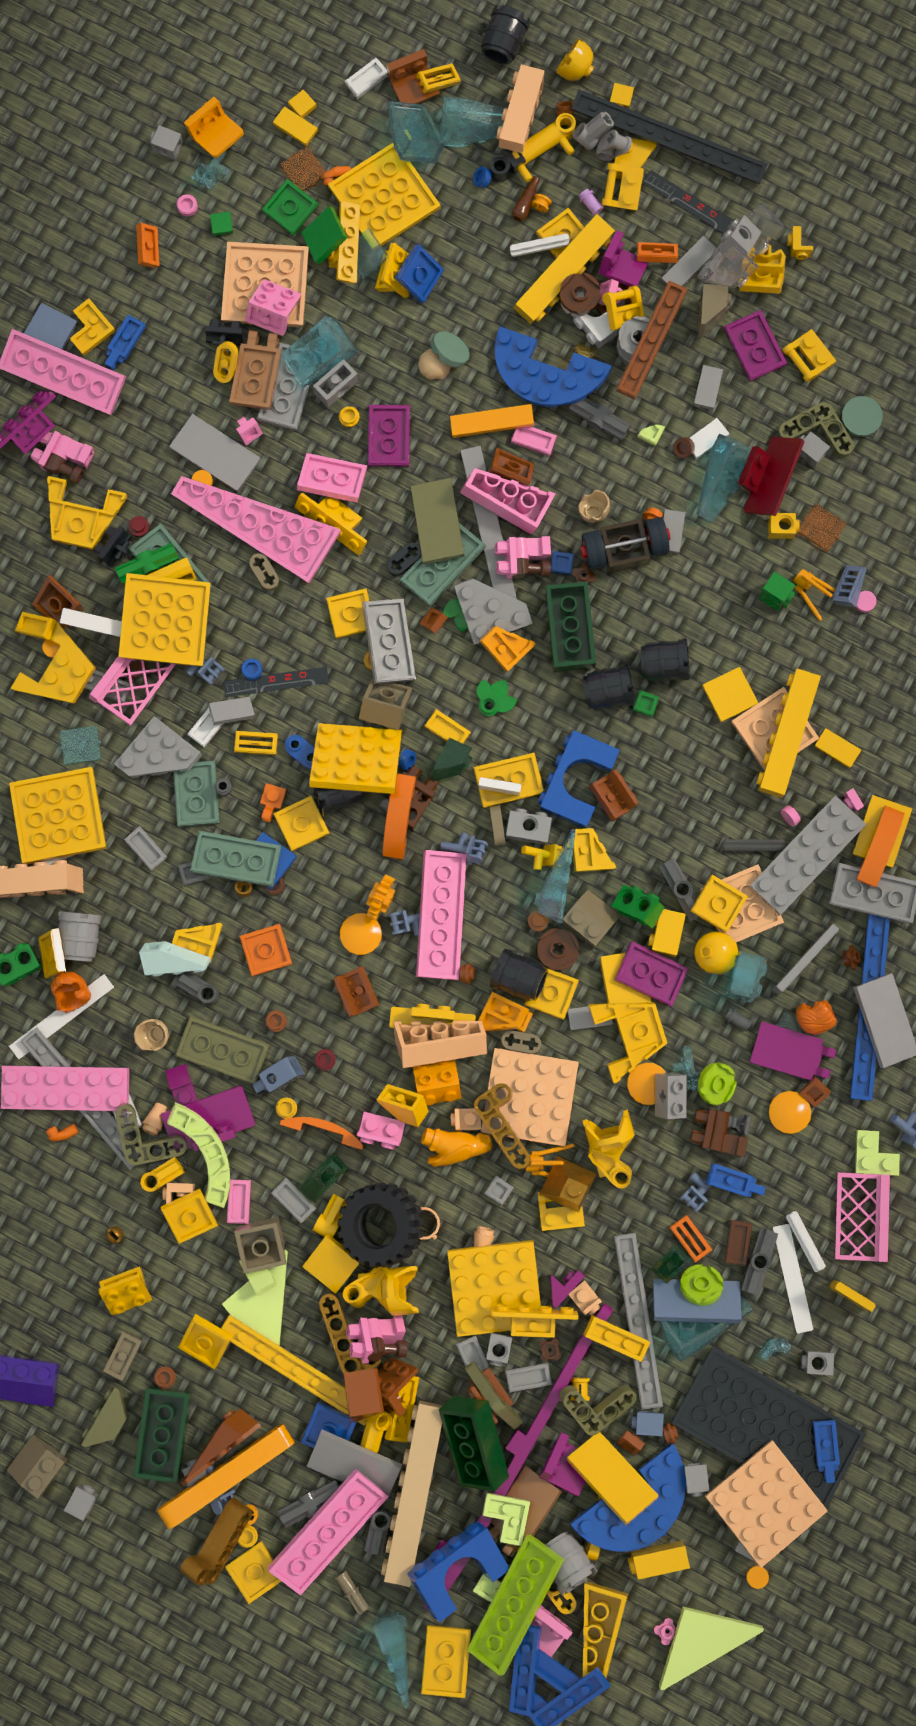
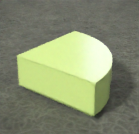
(651, 434)

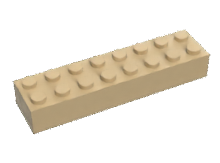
(414, 1494)

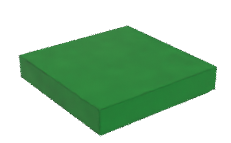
(290, 207)
(324, 235)

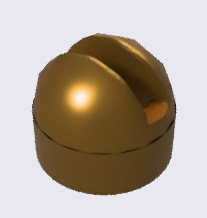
(239, 887)
(117, 1231)

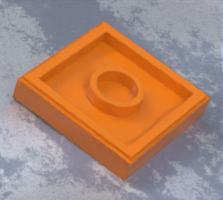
(265, 950)

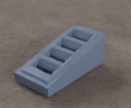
(852, 600)

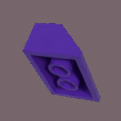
(28, 1380)

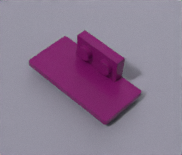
(30, 424)
(224, 1112)

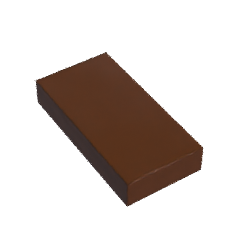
(738, 1242)

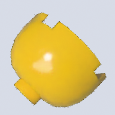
(576, 62)
(716, 952)

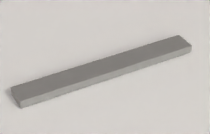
(487, 525)
(102, 1121)
(638, 1318)

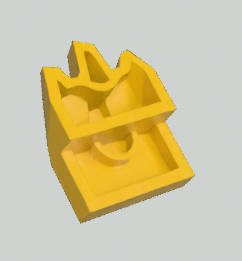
(769, 274)

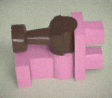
(58, 451)
(519, 552)
(377, 1338)

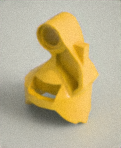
(607, 1146)
(386, 1286)

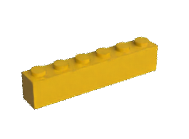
(570, 261)
(789, 733)

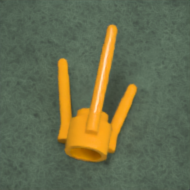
(805, 581)
(538, 1163)

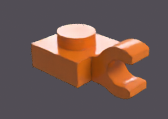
(271, 799)

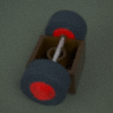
(625, 544)

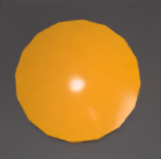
(360, 934)
(642, 1082)
(789, 1112)

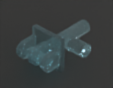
(208, 174)
(688, 1065)

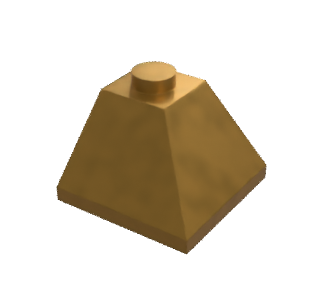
(568, 1184)

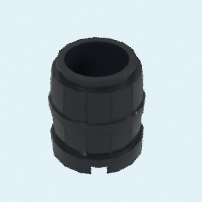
(504, 34)
(665, 661)
(609, 688)
(336, 799)
(519, 976)

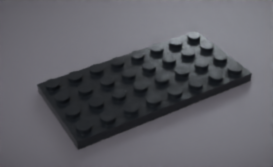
(744, 1410)

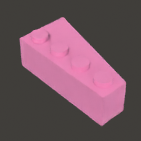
(508, 499)

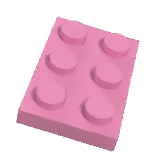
(332, 477)

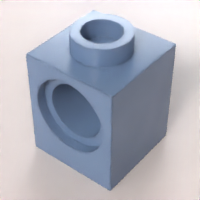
(648, 1423)

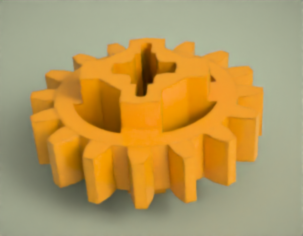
(380, 897)

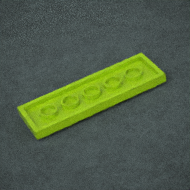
(515, 1604)

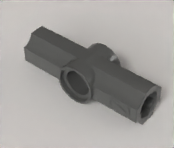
(601, 418)
(675, 877)
(755, 1276)
(307, 1504)

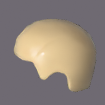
(432, 367)
(594, 507)
(151, 1035)

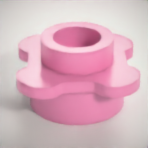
(660, 1630)

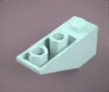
(169, 958)

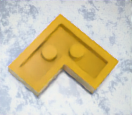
(96, 327)

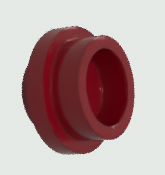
(138, 526)
(325, 1059)

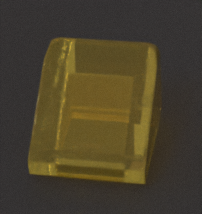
(585, 351)

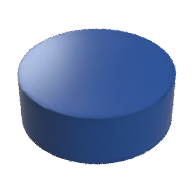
(482, 177)
(251, 669)
(407, 759)

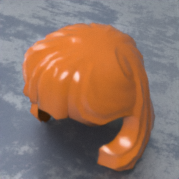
(70, 992)
(816, 1019)

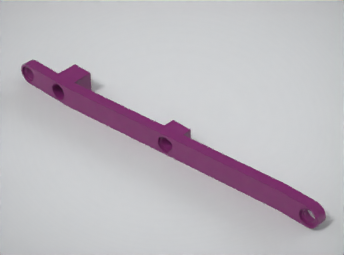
(521, 1443)

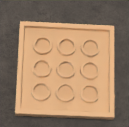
(251, 264)
(540, 1095)
(766, 1503)

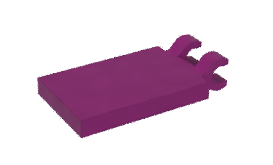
(790, 1052)

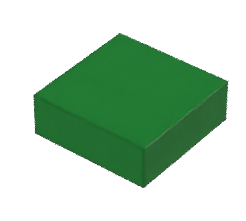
(221, 223)
(645, 703)

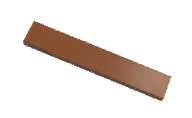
(651, 340)

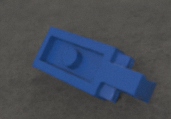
(124, 341)
(733, 1181)
(826, 1448)

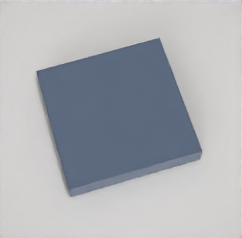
(51, 326)

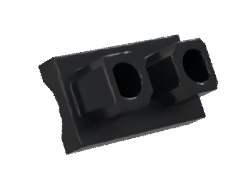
(217, 334)
(115, 547)

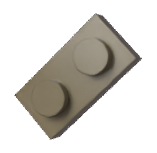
(122, 1356)

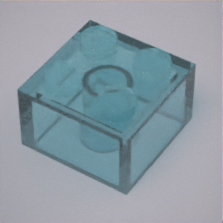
(746, 977)

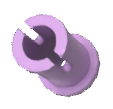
(590, 201)

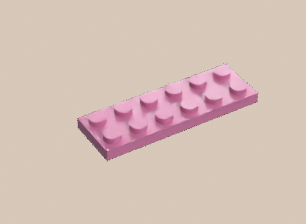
(61, 372)
(441, 915)
(64, 1088)
(327, 1532)

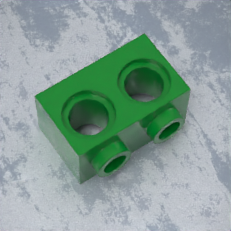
(777, 592)
(636, 908)
(18, 970)

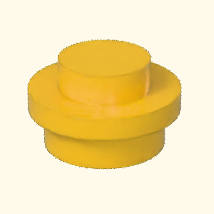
(349, 416)
(286, 1108)
(248, 1537)

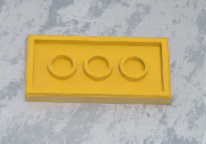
(612, 1478)

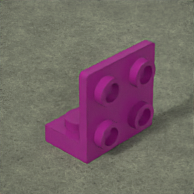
(620, 264)
(558, 1469)

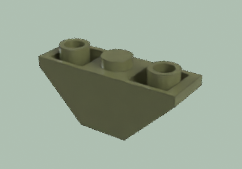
(108, 1420)

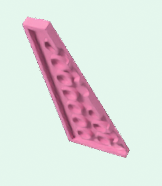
(279, 534)

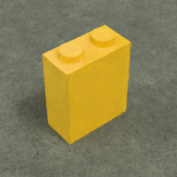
(658, 1560)

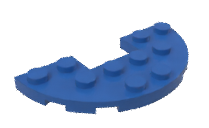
(541, 382)
(606, 1530)

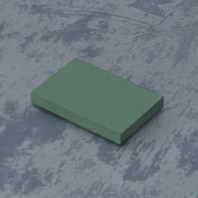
(197, 795)

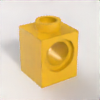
(776, 532)

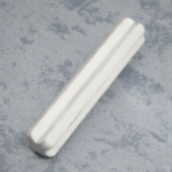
(539, 245)
(805, 1241)

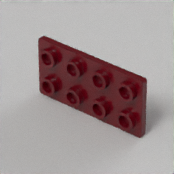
(769, 474)

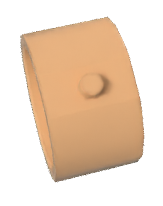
(438, 1224)

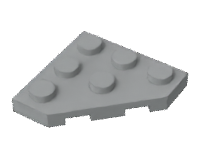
(488, 607)
(157, 752)

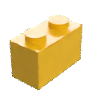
(667, 933)

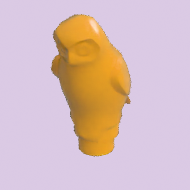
(454, 1146)

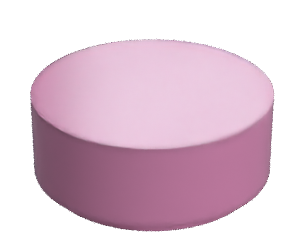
(187, 205)
(866, 601)
(790, 815)

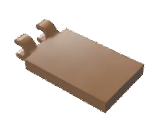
(256, 372)
(541, 1497)

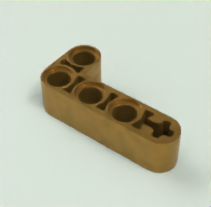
(505, 1130)
(336, 1335)
(208, 1564)

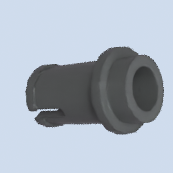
(225, 782)
(737, 1019)

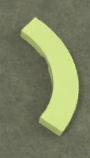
(211, 1148)

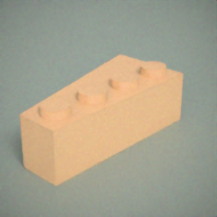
(522, 107)
(40, 878)
(439, 1041)

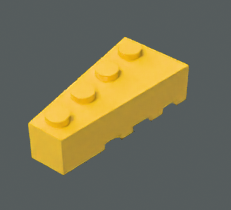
(602, 1623)

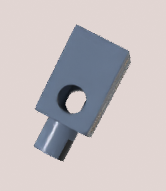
(285, 1070)

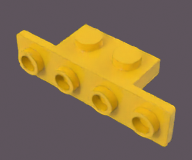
(346, 255)
(336, 514)
(426, 1015)
(533, 1321)

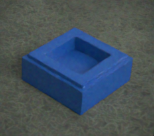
(561, 563)

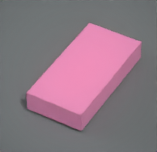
(534, 439)
(239, 1201)

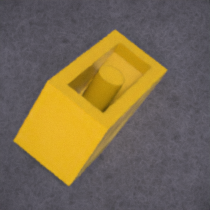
(404, 1104)

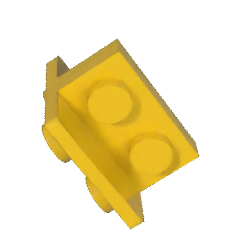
(389, 268)
(124, 1291)

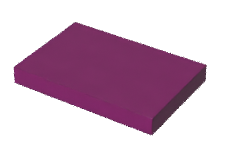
(755, 345)
(388, 435)
(651, 974)

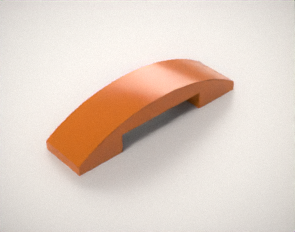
(398, 816)
(880, 846)
(298, 1122)

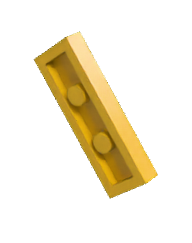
(616, 1338)
(400, 1426)

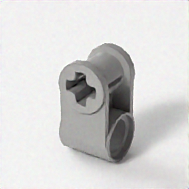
(612, 145)

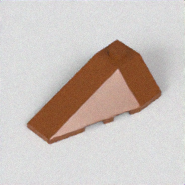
(227, 1435)

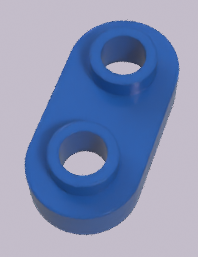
(301, 752)

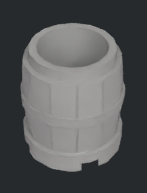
(628, 333)
(78, 935)
(576, 1563)

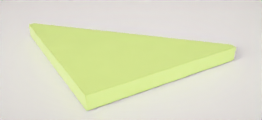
(264, 1311)
(702, 1639)

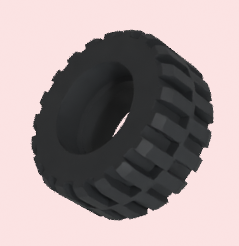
(355, 1233)

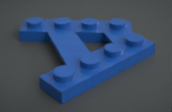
(533, 1662)

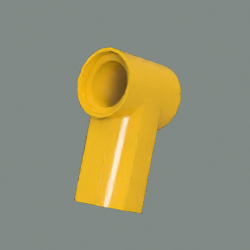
(164, 1174)
(328, 1220)
(374, 1430)

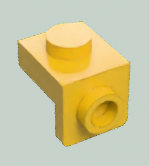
(794, 242)

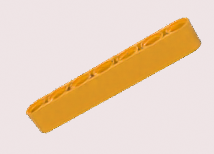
(225, 1476)

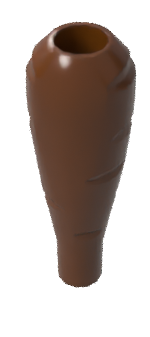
(523, 205)

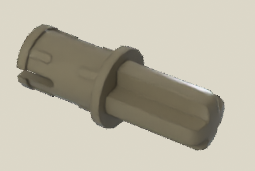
(352, 1592)

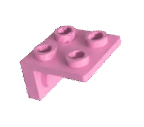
(271, 307)
(381, 1129)
(552, 1630)

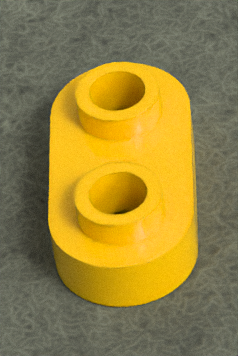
(225, 360)

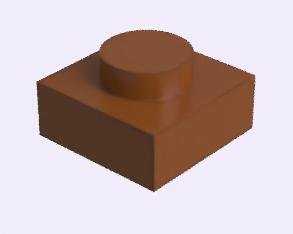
(433, 620)
(815, 1092)
(630, 1442)

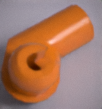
(334, 172)
(54, 1135)

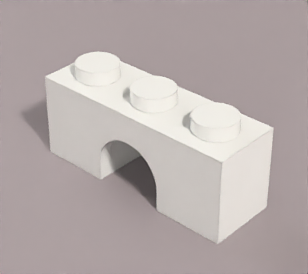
(596, 328)

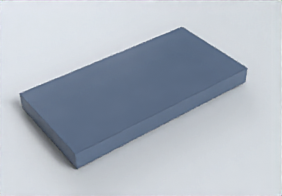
(672, 1306)

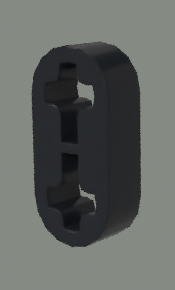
(401, 555)

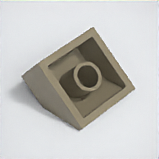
(712, 306)
(385, 704)
(590, 918)
(260, 1245)
(36, 1466)

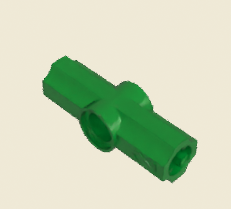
(148, 562)

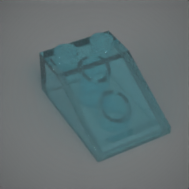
(414, 133)
(319, 351)

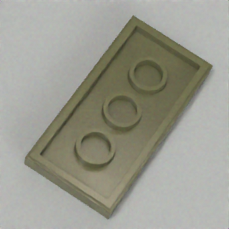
(437, 521)
(222, 1050)

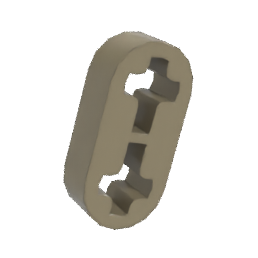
(268, 570)
(497, 825)
(522, 1037)

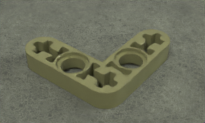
(822, 422)
(144, 1147)
(500, 1407)
(597, 1413)

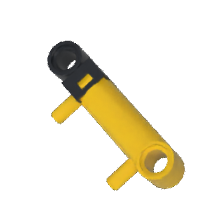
(534, 147)

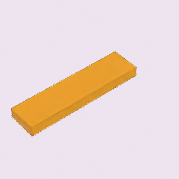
(492, 420)

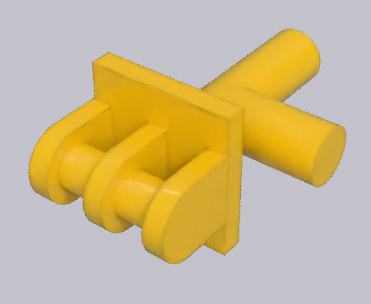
(543, 856)

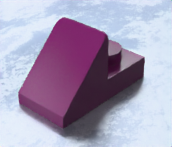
(181, 1085)
(559, 1291)

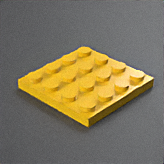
(388, 194)
(164, 620)
(355, 758)
(57, 815)
(491, 1277)

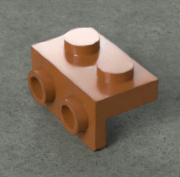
(614, 795)
(356, 992)

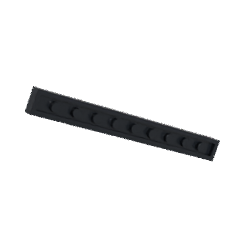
(671, 137)

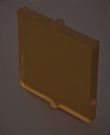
(303, 169)
(822, 527)

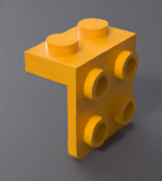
(213, 128)
(438, 1082)

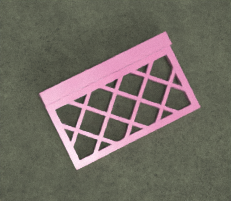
(111, 677)
(882, 1217)

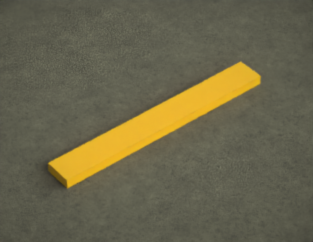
(287, 1364)

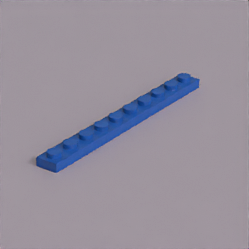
(873, 967)

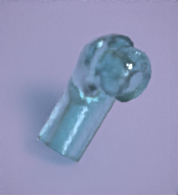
(774, 1345)

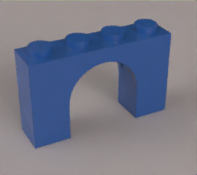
(578, 750)
(430, 1574)

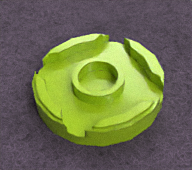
(716, 1083)
(701, 1285)

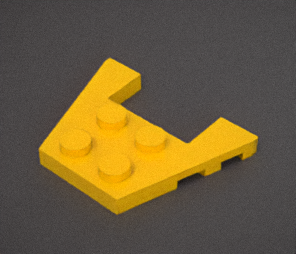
(77, 523)
(65, 674)
(639, 1030)

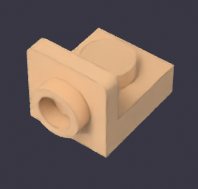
(466, 1119)
(180, 1188)
(585, 1298)

